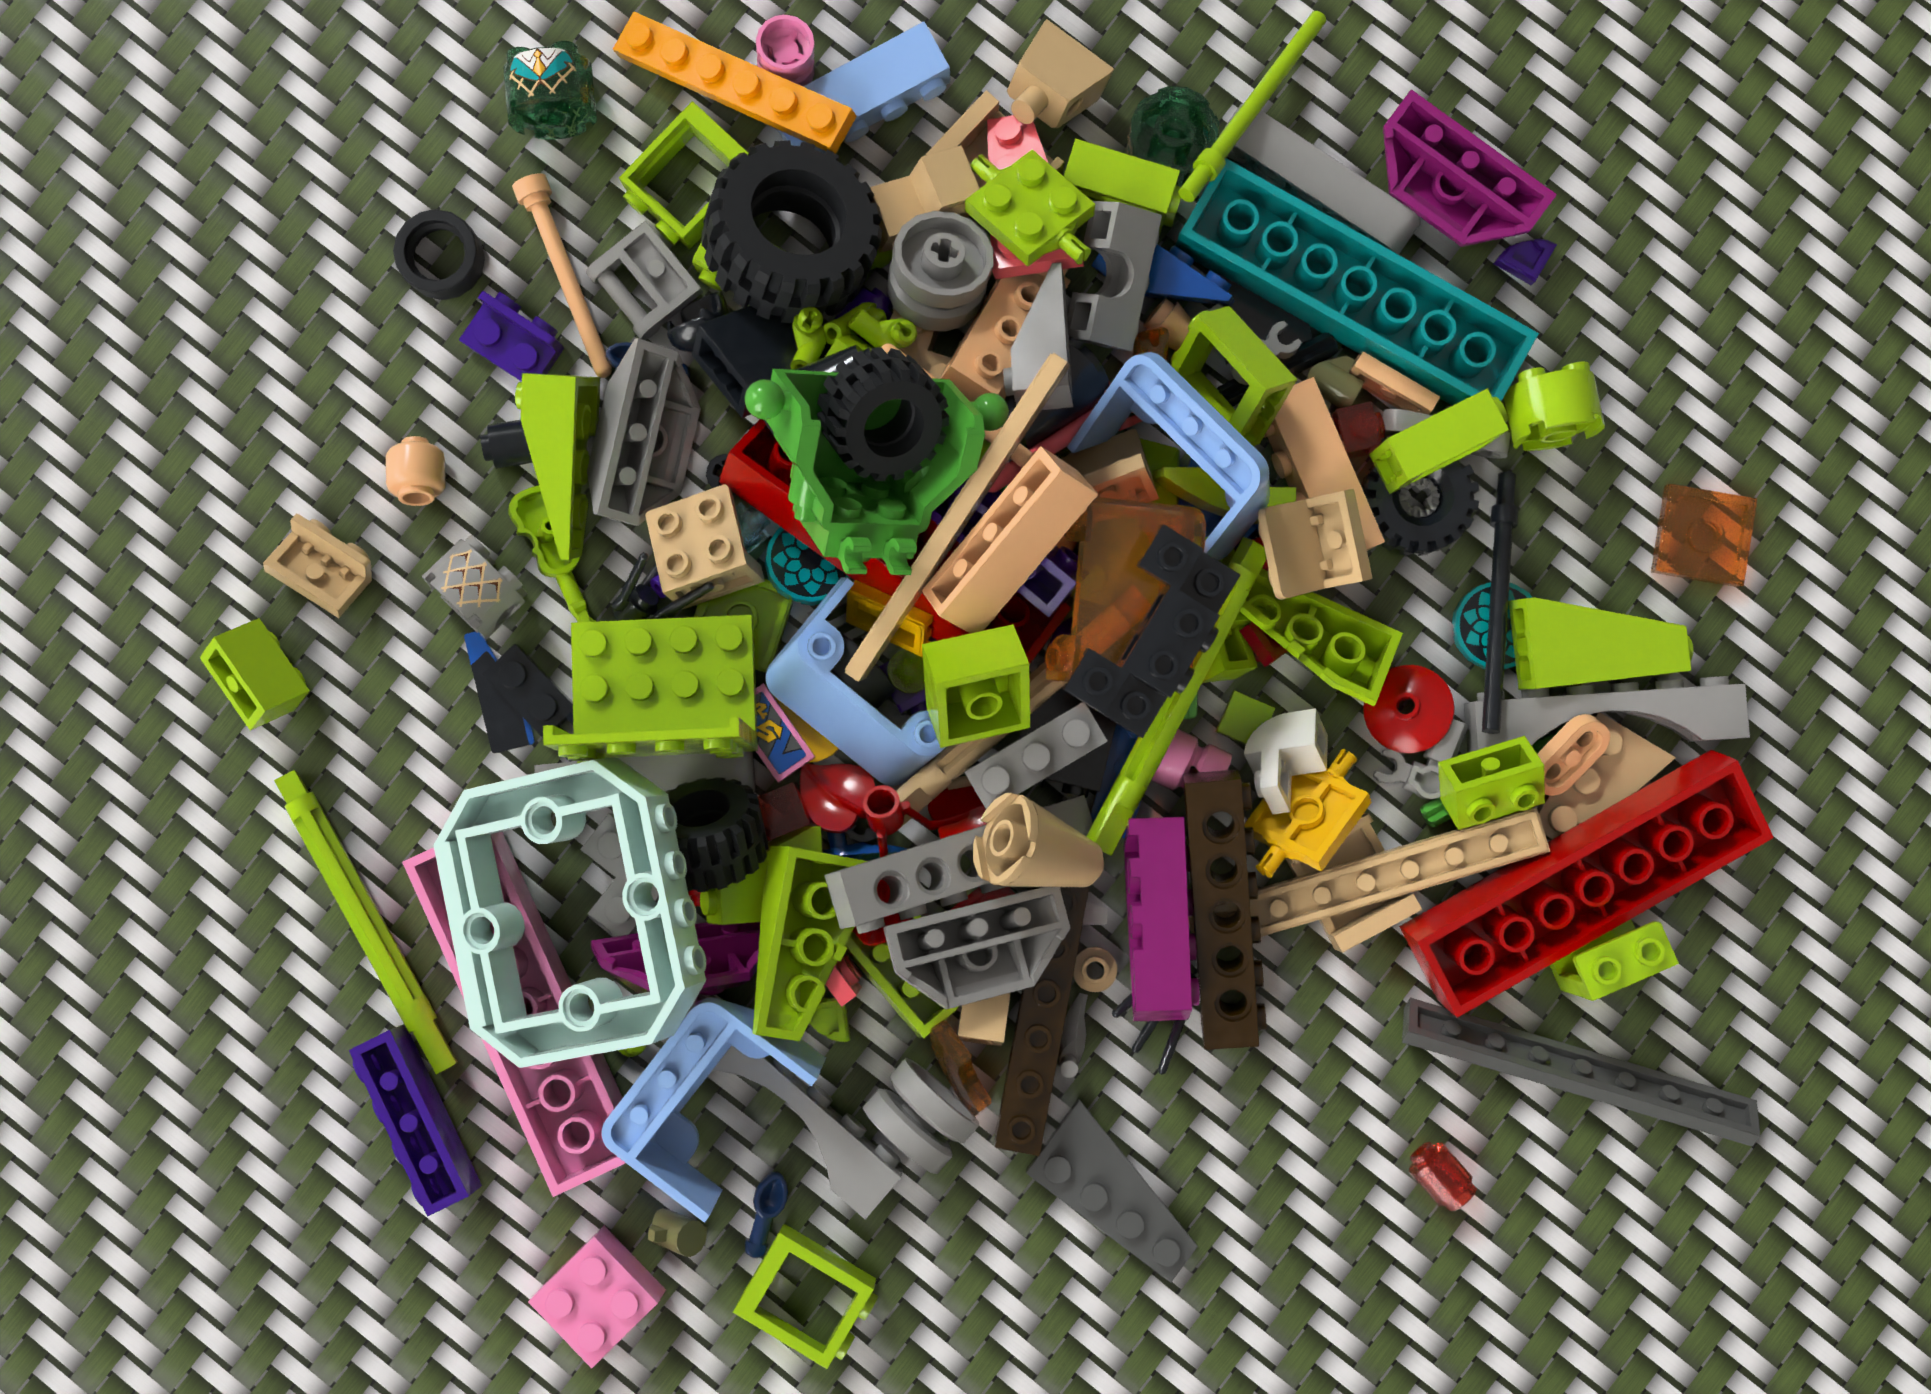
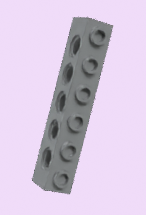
(855, 887)

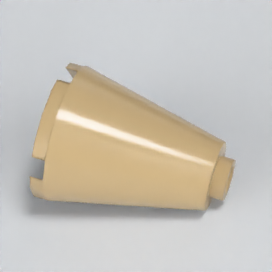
(1033, 847)

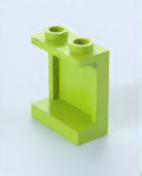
(1615, 961)

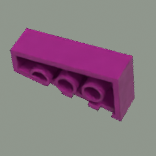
(1158, 919)

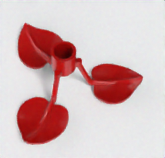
(843, 792)

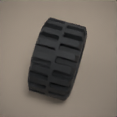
(904, 439)
(718, 831)

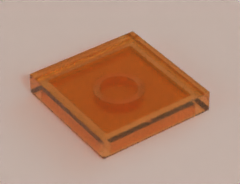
(1704, 535)

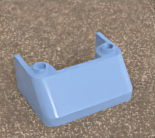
(1163, 397)
(804, 684)
(647, 1121)

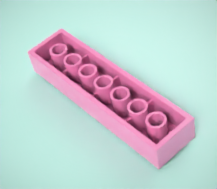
(558, 1101)

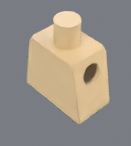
(1056, 78)
(984, 1021)

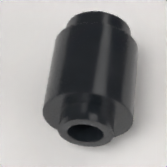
(505, 444)

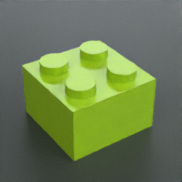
(977, 685)

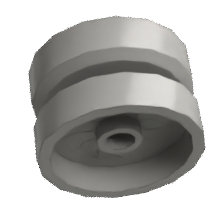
(939, 270)
(920, 1116)

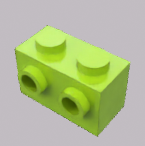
(254, 673)
(1491, 782)

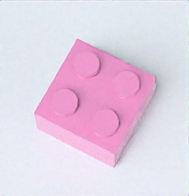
(597, 1296)

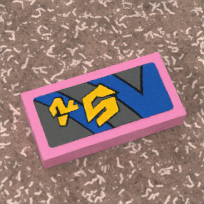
(778, 740)

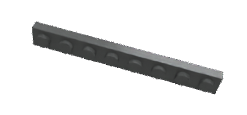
(1581, 1072)

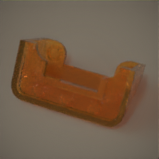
(1109, 587)

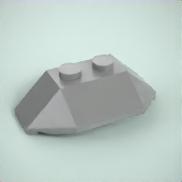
(642, 434)
(980, 947)

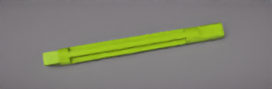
(1150, 749)
(365, 920)

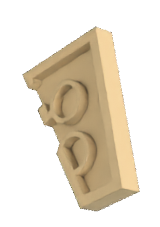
(1612, 777)

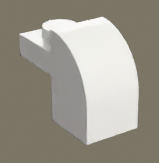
(1284, 748)

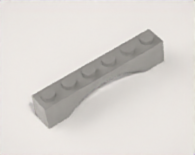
(1693, 713)
(855, 1166)

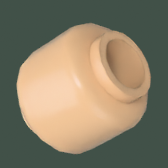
(415, 471)

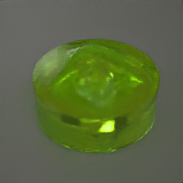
(906, 672)

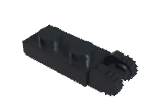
(529, 690)

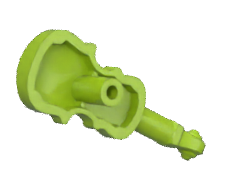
(531, 519)

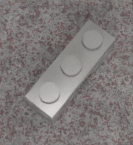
(1127, 244)
(1037, 755)

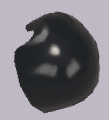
(698, 312)

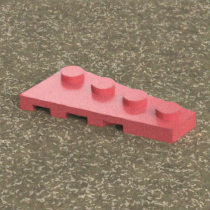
(1006, 144)

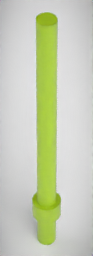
(1212, 159)

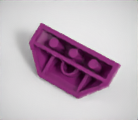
(1457, 178)
(728, 950)

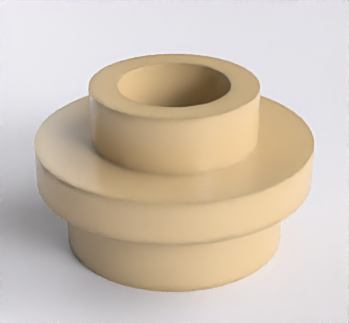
(1109, 973)

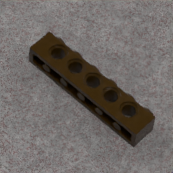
(1224, 1023)
(1038, 1041)

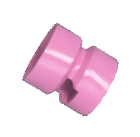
(786, 49)
(1183, 754)

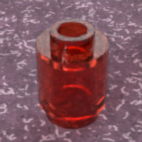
(1442, 1175)

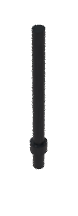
(1503, 520)

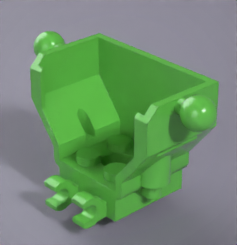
(855, 514)

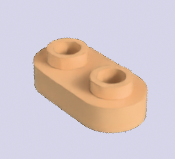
(1572, 752)

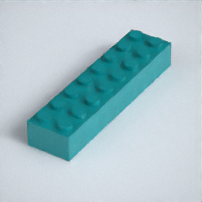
(1353, 288)

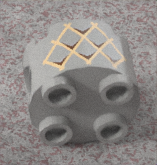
(475, 587)

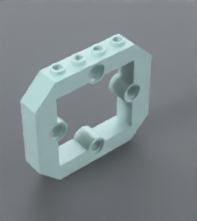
(488, 960)

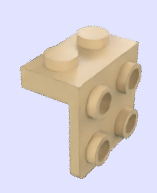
(1314, 544)

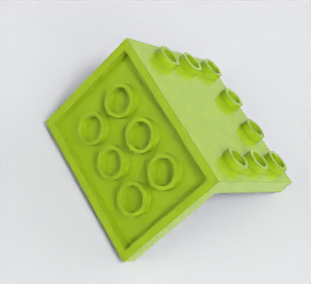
(661, 689)

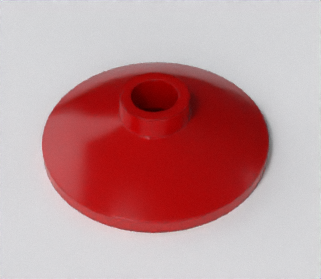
(1421, 727)

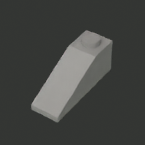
(1041, 334)

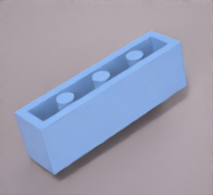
(885, 80)

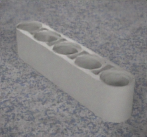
(1323, 182)
(673, 770)

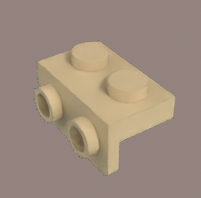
(320, 566)

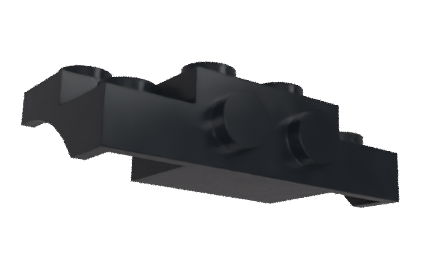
(1166, 640)

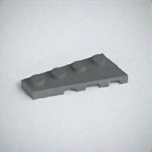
(1104, 1187)

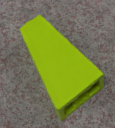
(1582, 644)

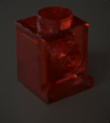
(1359, 428)

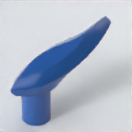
(859, 851)

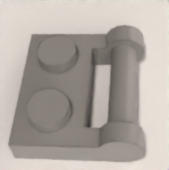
(655, 271)

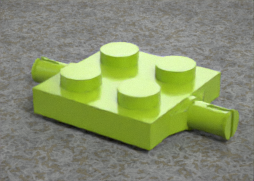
(1030, 208)

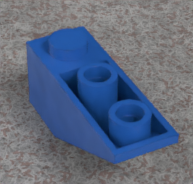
(1176, 280)

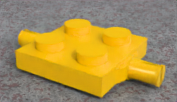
(1319, 818)

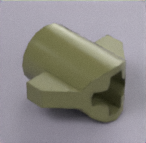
(1335, 381)
(677, 1232)

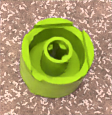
(1553, 407)

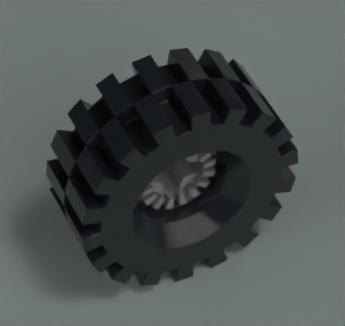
(1417, 530)

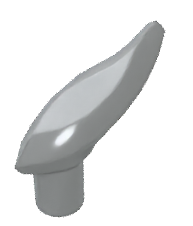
(1073, 1038)

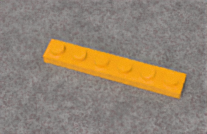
(735, 83)

